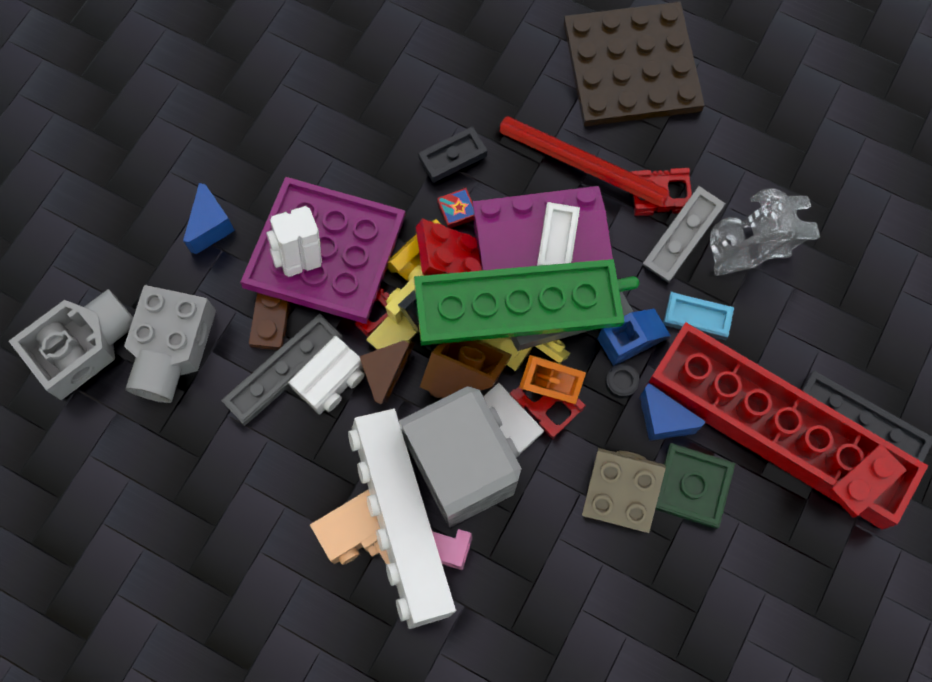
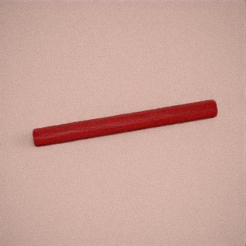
(584, 161)

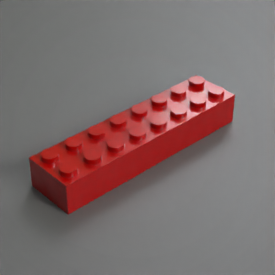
(778, 420)

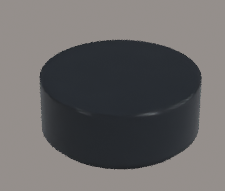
(622, 381)

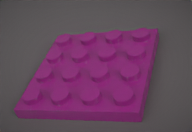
(354, 246)

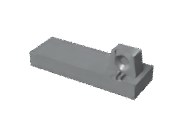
(683, 234)

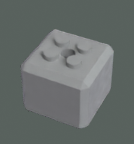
(462, 454)

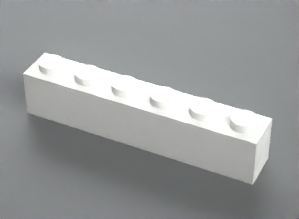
(401, 518)

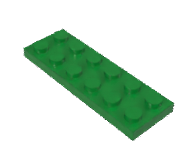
(517, 302)

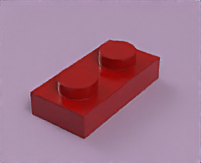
(867, 480)

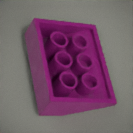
(512, 227)

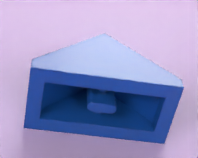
(206, 222)
(665, 416)

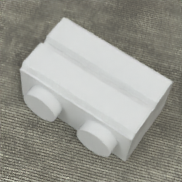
(295, 241)
(328, 376)

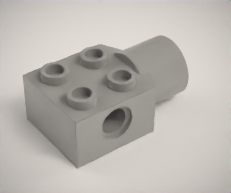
(166, 341)
(73, 342)

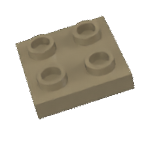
(624, 489)

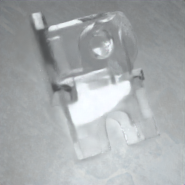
(774, 230)

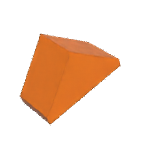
(552, 379)

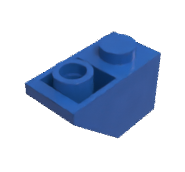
(638, 333)

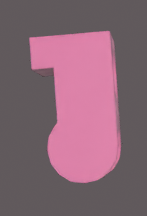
(453, 550)

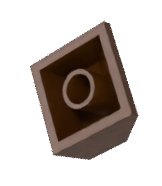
(463, 365)

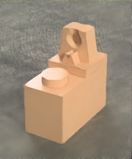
(348, 530)

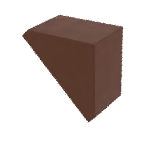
(385, 367)

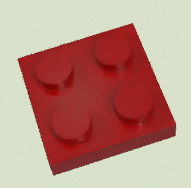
(446, 249)

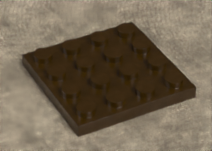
(633, 64)

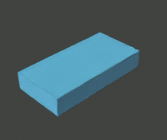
(704, 315)

